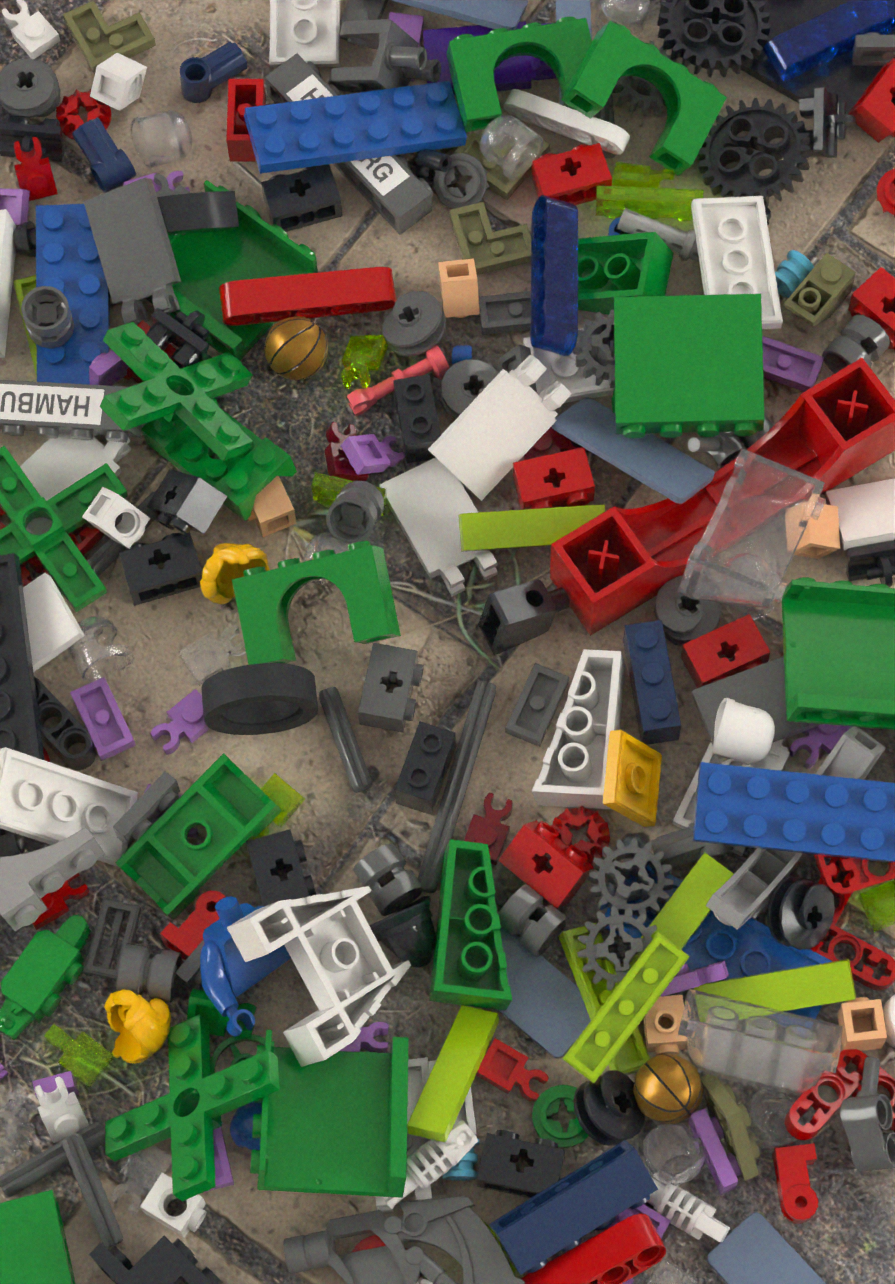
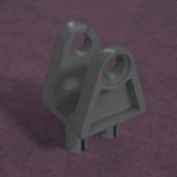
(395, 63)

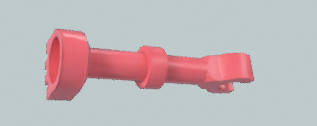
(363, 399)

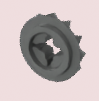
(456, 196)

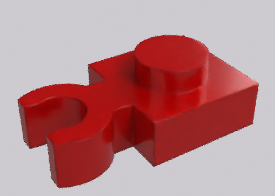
(34, 173)
(56, 902)
(505, 1067)

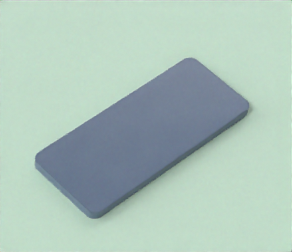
(486, 13)
(643, 458)
(543, 999)
(759, 1256)

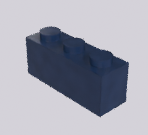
(651, 682)

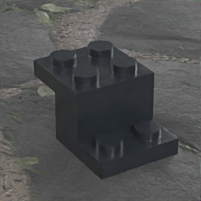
(160, 1265)

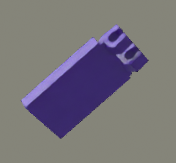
(509, 75)

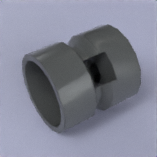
(47, 317)
(858, 340)
(355, 512)
(381, 868)
(532, 920)
(149, 972)

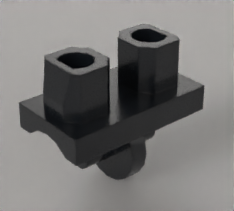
(829, 120)
(19, 130)
(184, 332)
(872, 562)

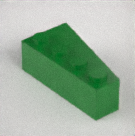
(468, 942)

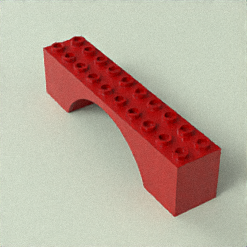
(633, 552)

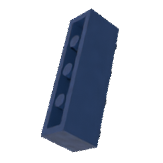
(573, 1208)

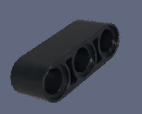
(65, 733)

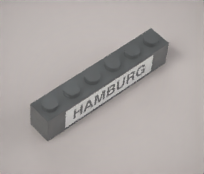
(381, 180)
(58, 409)

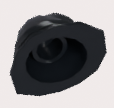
(409, 933)

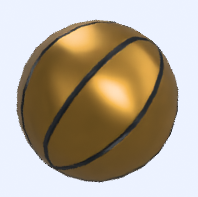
(296, 348)
(668, 1089)

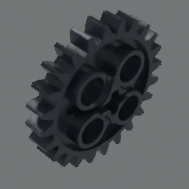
(714, 27)
(755, 152)

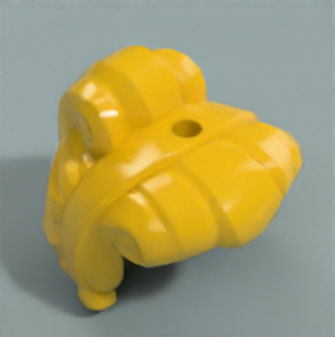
(226, 564)
(140, 1023)

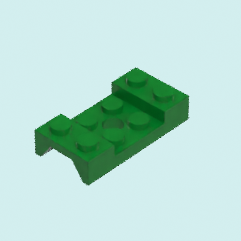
(237, 477)
(231, 812)

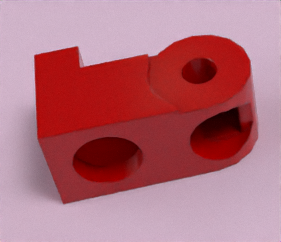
(190, 933)
(796, 1197)

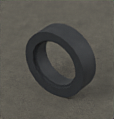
(259, 699)

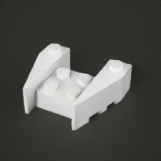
(335, 959)

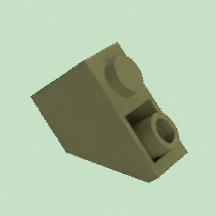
(821, 291)

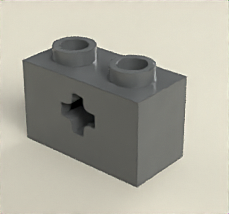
(387, 667)

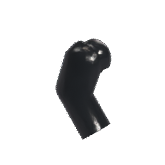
(431, 160)

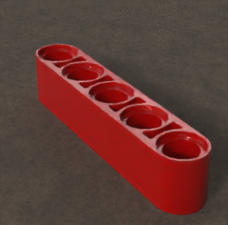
(307, 295)
(607, 1257)

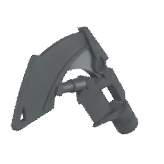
(437, 1222)

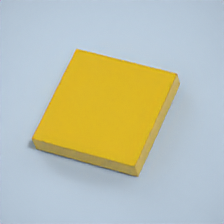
(632, 778)

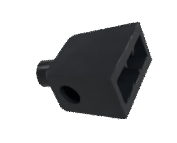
(520, 614)

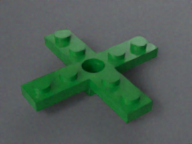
(177, 391)
(55, 547)
(191, 1107)

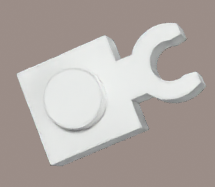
(31, 32)
(60, 1111)

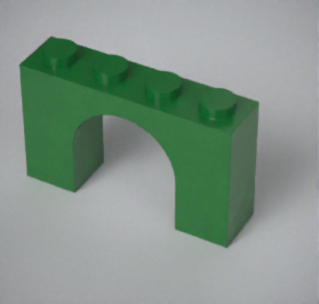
(476, 58)
(689, 101)
(266, 596)

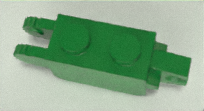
(42, 974)

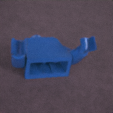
(224, 969)

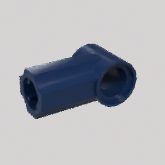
(210, 71)
(108, 164)

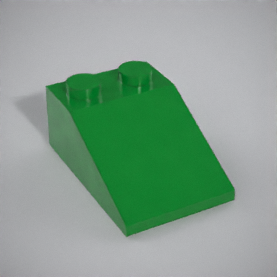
(621, 268)

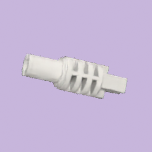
(435, 1159)
(687, 1212)

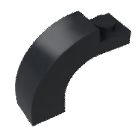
(199, 212)

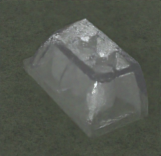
(758, 1043)

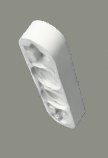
(566, 121)

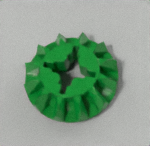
(548, 1106)

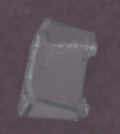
(752, 534)

